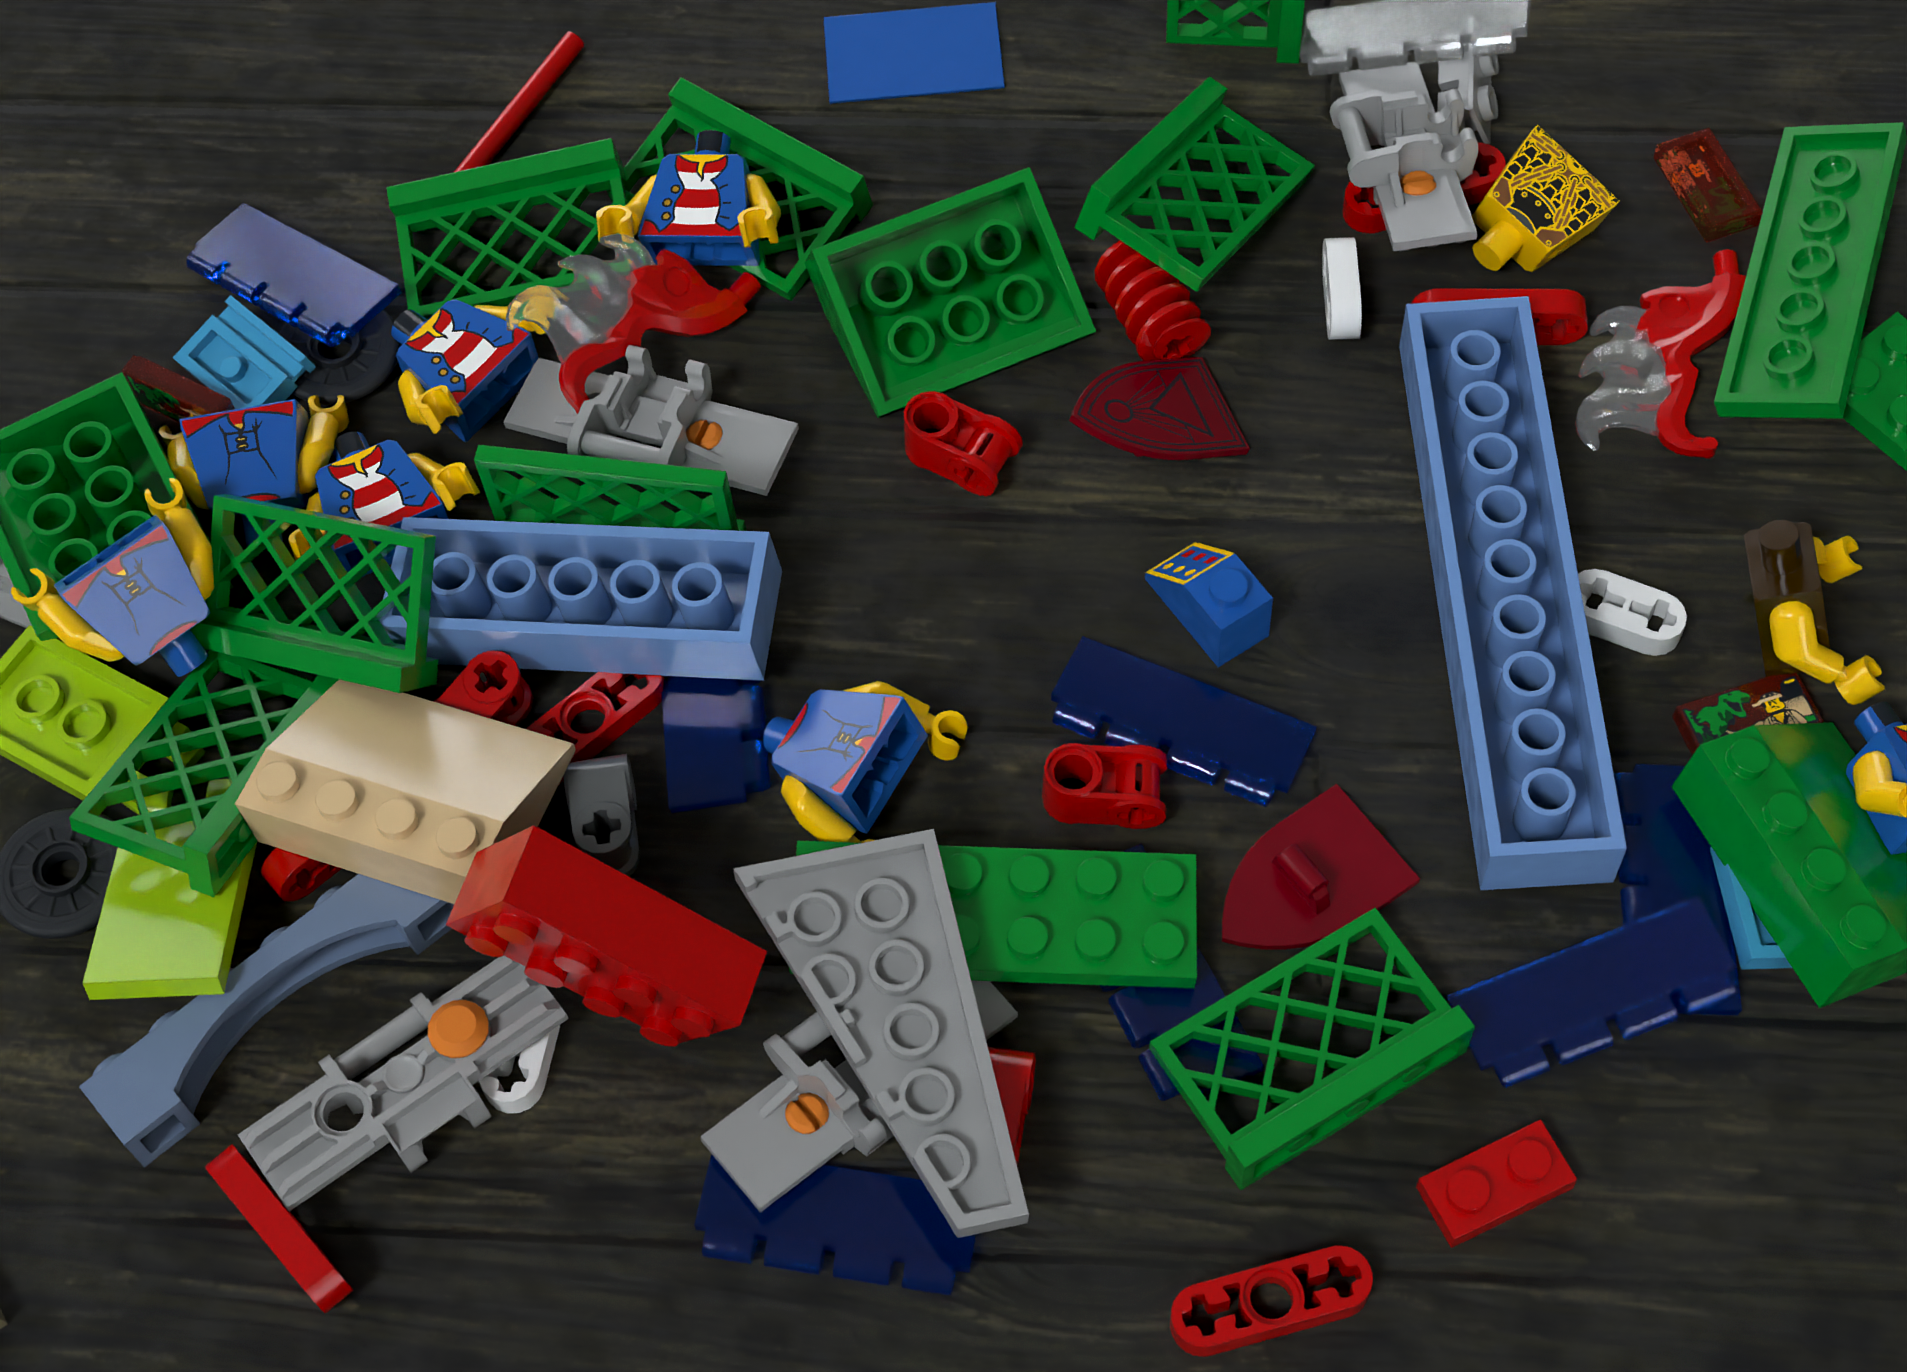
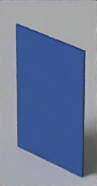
(913, 52)

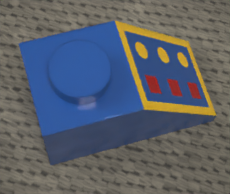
(1214, 599)

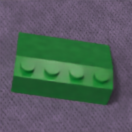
(950, 292)
(77, 484)
(1803, 852)

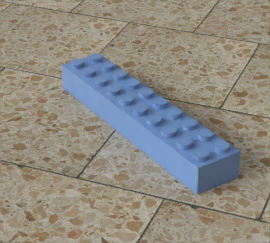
(1509, 598)

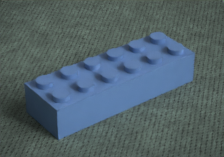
(597, 597)

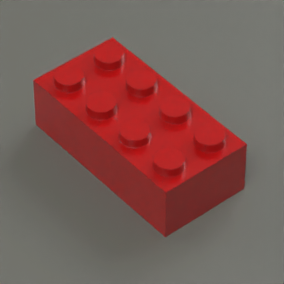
(605, 938)

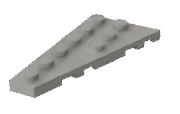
(890, 979)

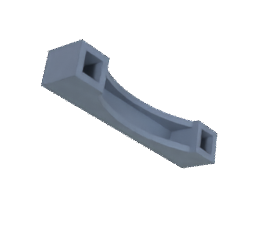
(158, 1081)

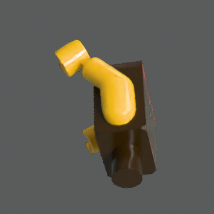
(1790, 607)

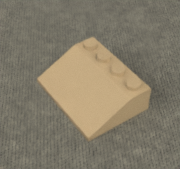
(399, 786)

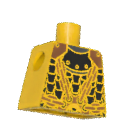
(1538, 206)

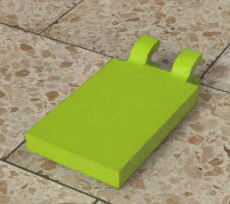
(71, 714)
(158, 931)

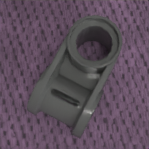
(603, 810)

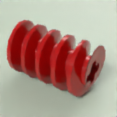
(1150, 305)

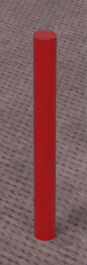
(523, 102)

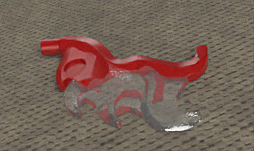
(620, 300)
(1650, 362)

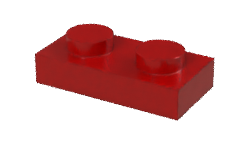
(1496, 1183)

